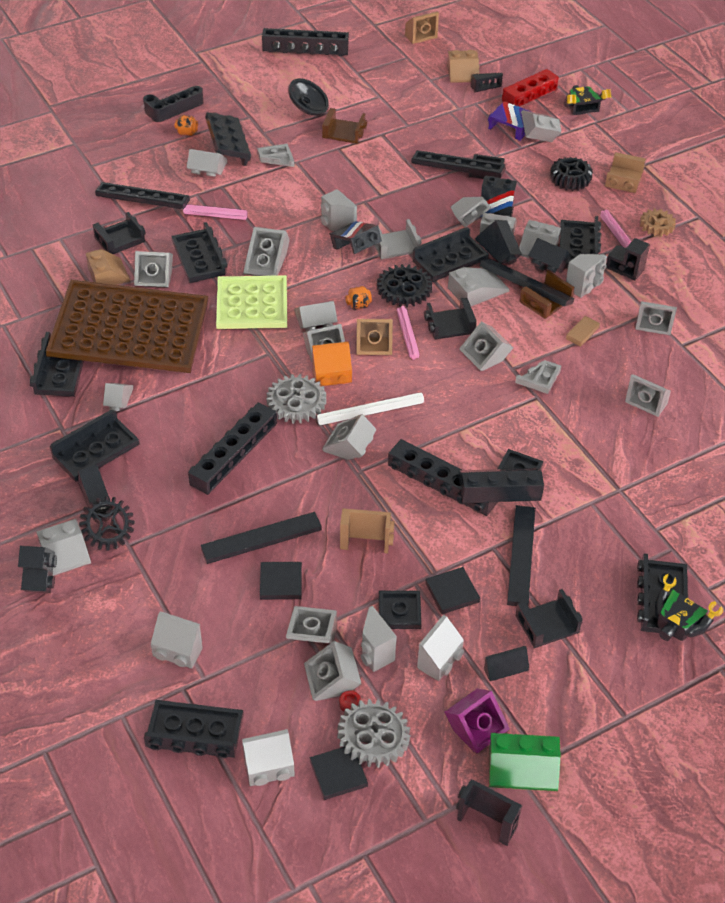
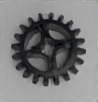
(571, 173)
(116, 508)

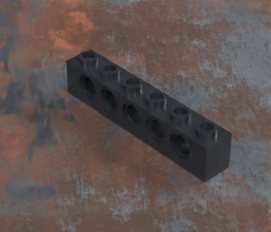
(311, 37)
(232, 448)
(431, 472)

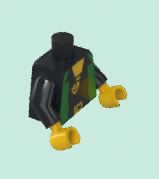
(585, 100)
(680, 615)

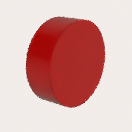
(348, 698)

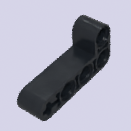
(174, 104)

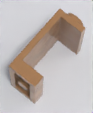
(625, 172)
(366, 525)

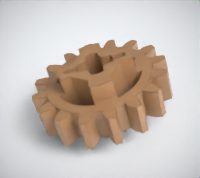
(657, 222)

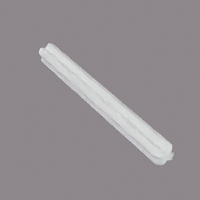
(371, 408)

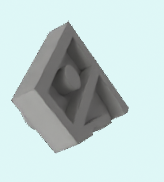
(276, 155)
(540, 377)

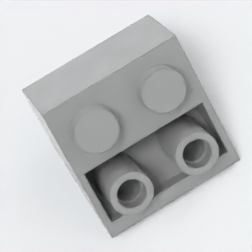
(586, 272)

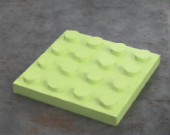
(251, 302)

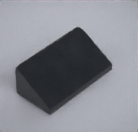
(506, 663)

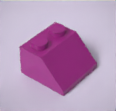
(477, 718)

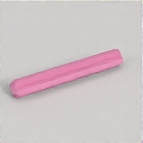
(215, 212)
(615, 228)
(407, 332)

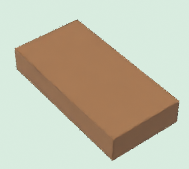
(583, 331)

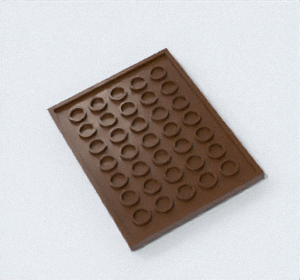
(128, 326)

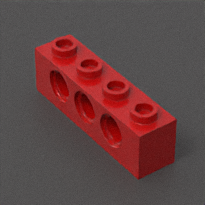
(530, 88)

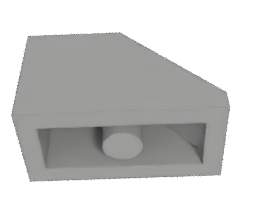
(470, 209)
(117, 395)

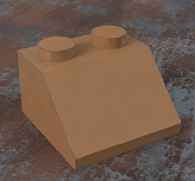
(422, 27)
(462, 65)
(106, 268)
(374, 336)

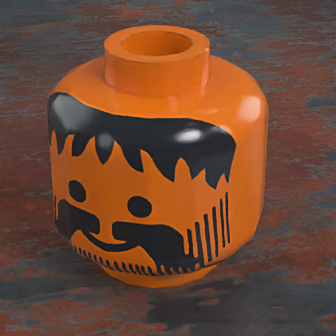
(186, 125)
(358, 297)

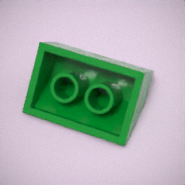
(524, 761)

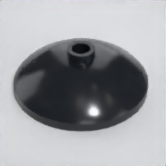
(308, 97)

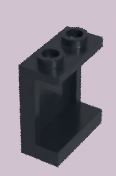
(120, 235)

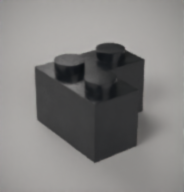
(548, 256)
(630, 260)
(37, 568)

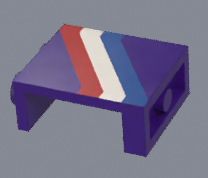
(508, 115)

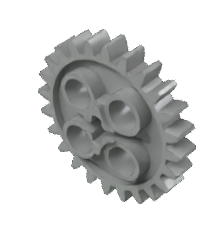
(296, 398)
(373, 733)

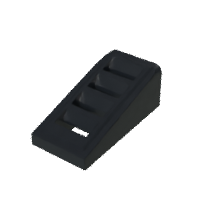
(478, 85)

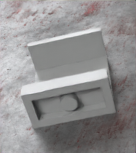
(399, 242)

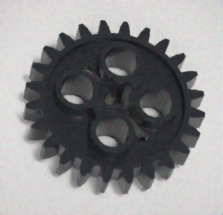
(404, 285)

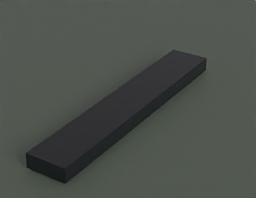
(458, 163)
(142, 195)
(523, 280)
(260, 537)
(521, 555)

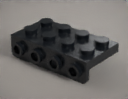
(228, 136)
(580, 237)
(200, 254)
(448, 254)
(53, 374)
(93, 444)
(651, 582)
(194, 729)

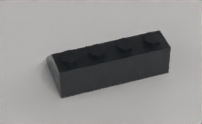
(501, 485)

